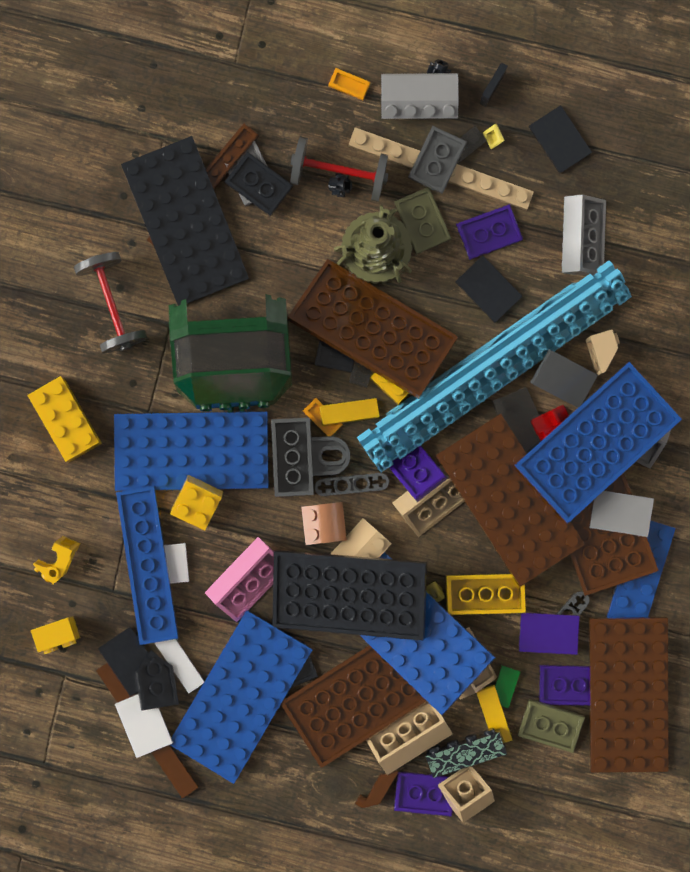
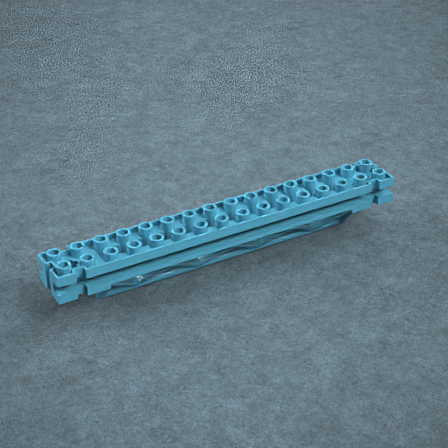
(494, 365)

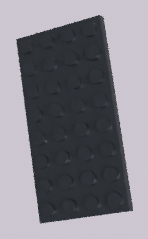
(185, 221)
(349, 594)

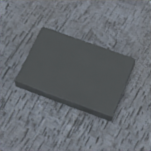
(437, 159)
(564, 378)

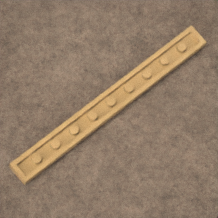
(461, 175)

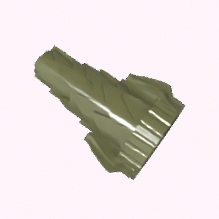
(376, 258)

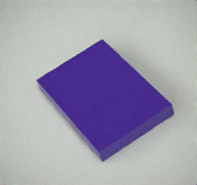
(489, 232)
(418, 473)
(549, 633)
(564, 685)
(420, 794)

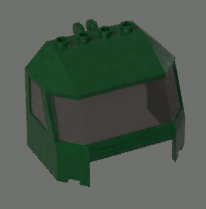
(231, 359)

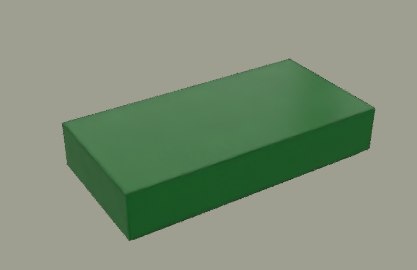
(506, 684)

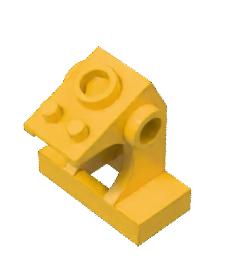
(65, 552)

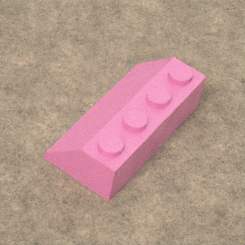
(244, 580)

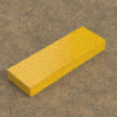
(349, 411)
(493, 711)

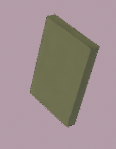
(422, 220)
(551, 725)

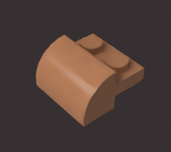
(324, 523)

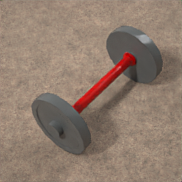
(299, 161)
(98, 264)

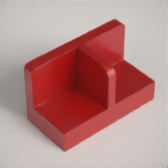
(549, 421)

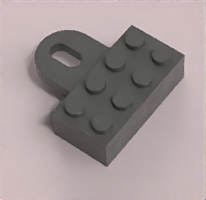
(299, 456)

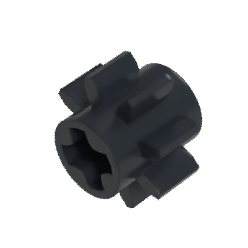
(438, 67)
(340, 185)

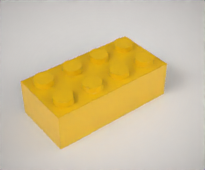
(64, 419)
(484, 594)

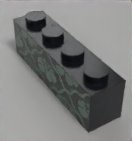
(466, 753)

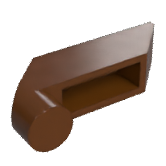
(378, 791)

